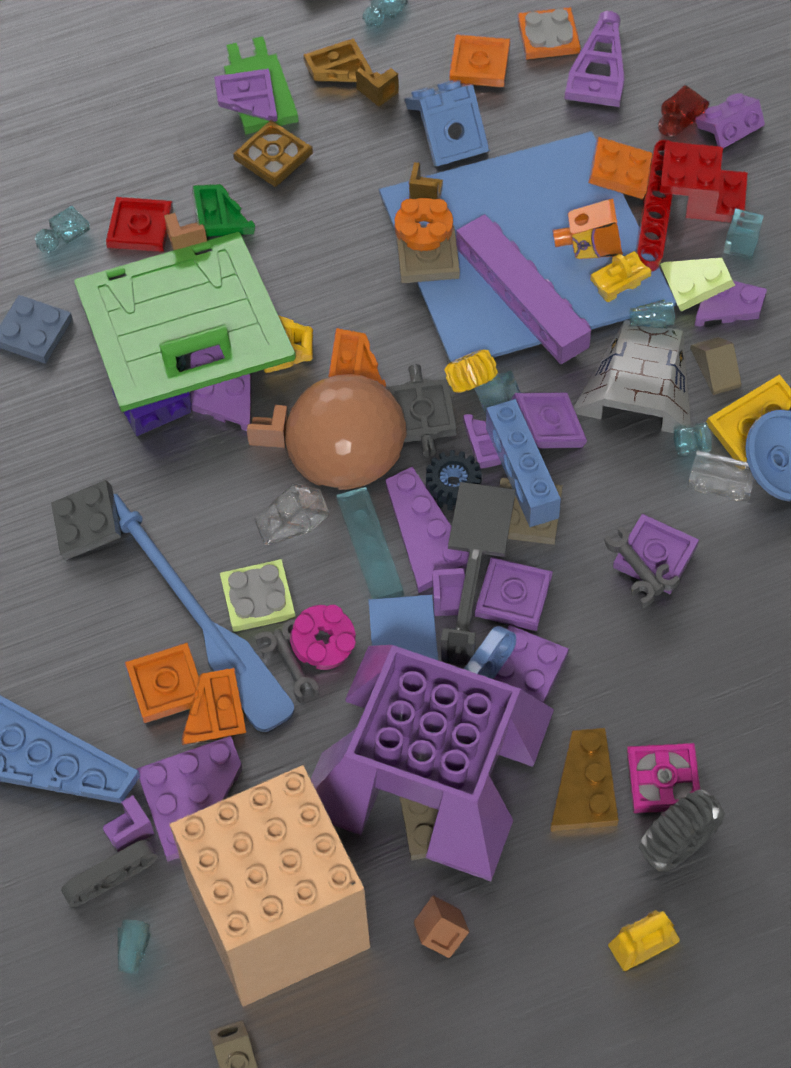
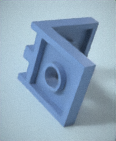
(443, 107)

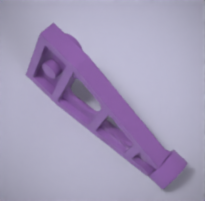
(592, 87)

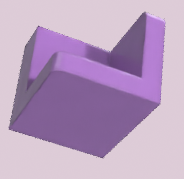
(447, 591)
(128, 827)

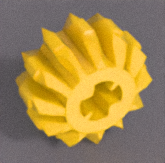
(471, 371)

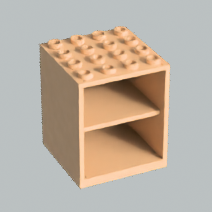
(273, 885)

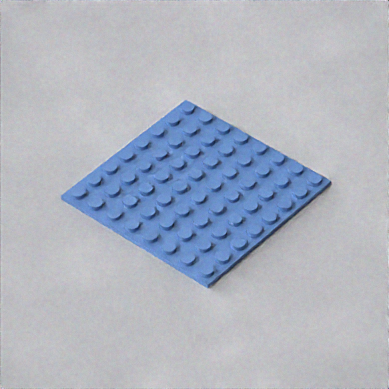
(528, 199)

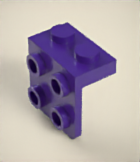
(157, 413)

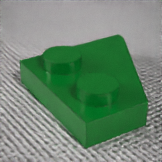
(219, 212)

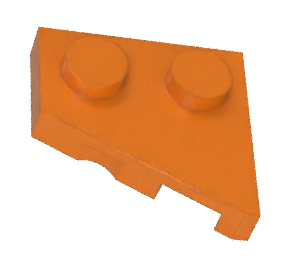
(353, 356)

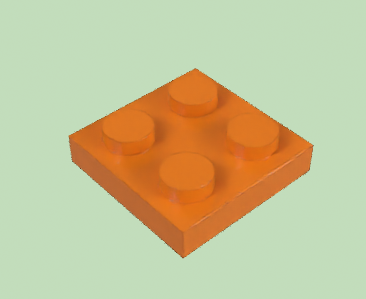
(480, 60)
(620, 168)
(164, 682)

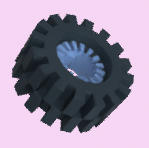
(447, 467)

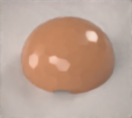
(345, 431)

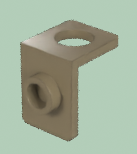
(233, 1050)

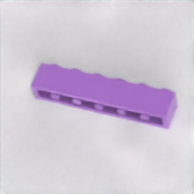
(523, 289)

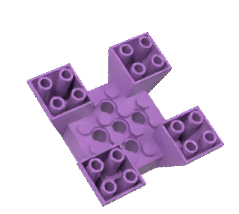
(454, 775)

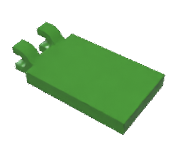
(283, 100)

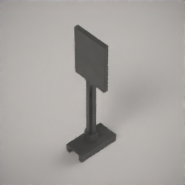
(480, 528)

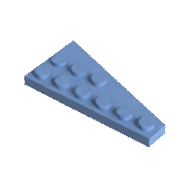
(51, 759)

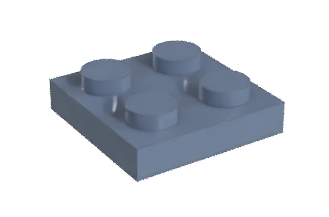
(33, 328)

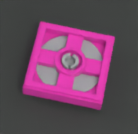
(661, 775)

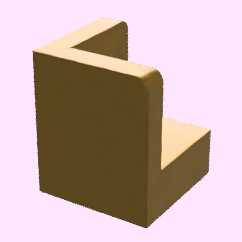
(379, 88)
(422, 186)

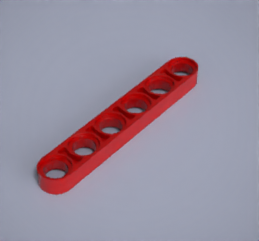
(654, 204)

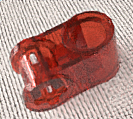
(681, 111)

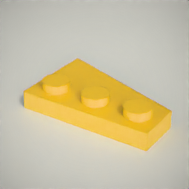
(735, 420)

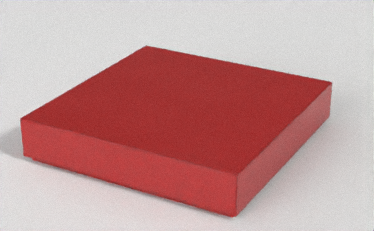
(138, 224)

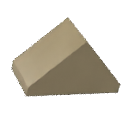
(718, 364)

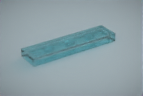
(369, 544)

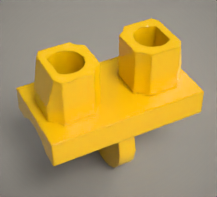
(621, 274)

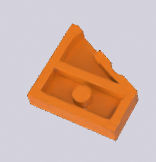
(214, 708)

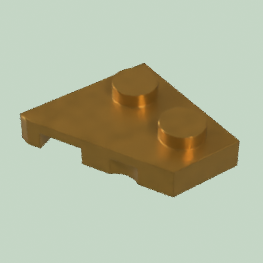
(337, 62)

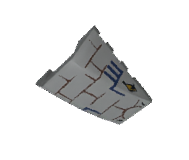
(641, 374)

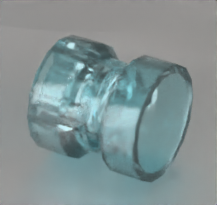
(692, 439)

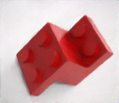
(697, 173)

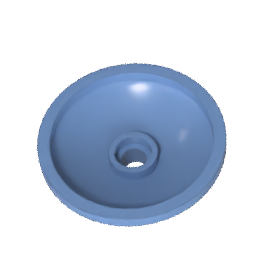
(770, 441)

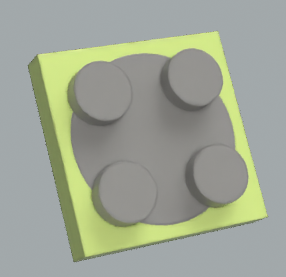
(257, 595)

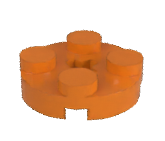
(423, 209)

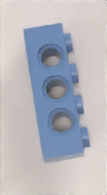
(522, 463)

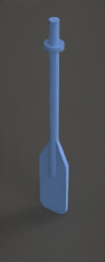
(260, 693)

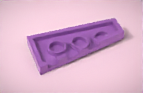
(422, 528)

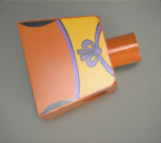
(591, 231)

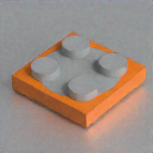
(548, 33)

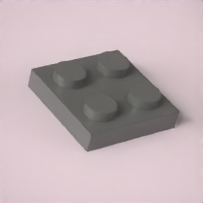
(86, 519)

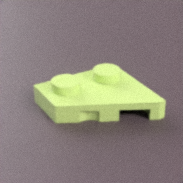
(696, 280)

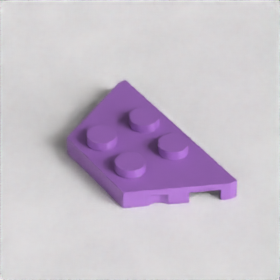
(223, 400)

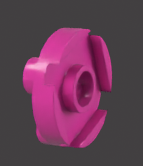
(326, 619)

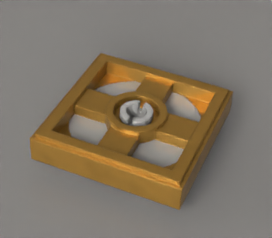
(273, 153)

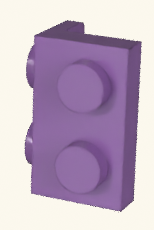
(732, 119)

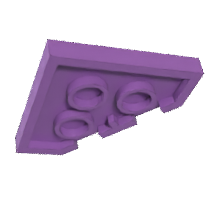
(187, 785)

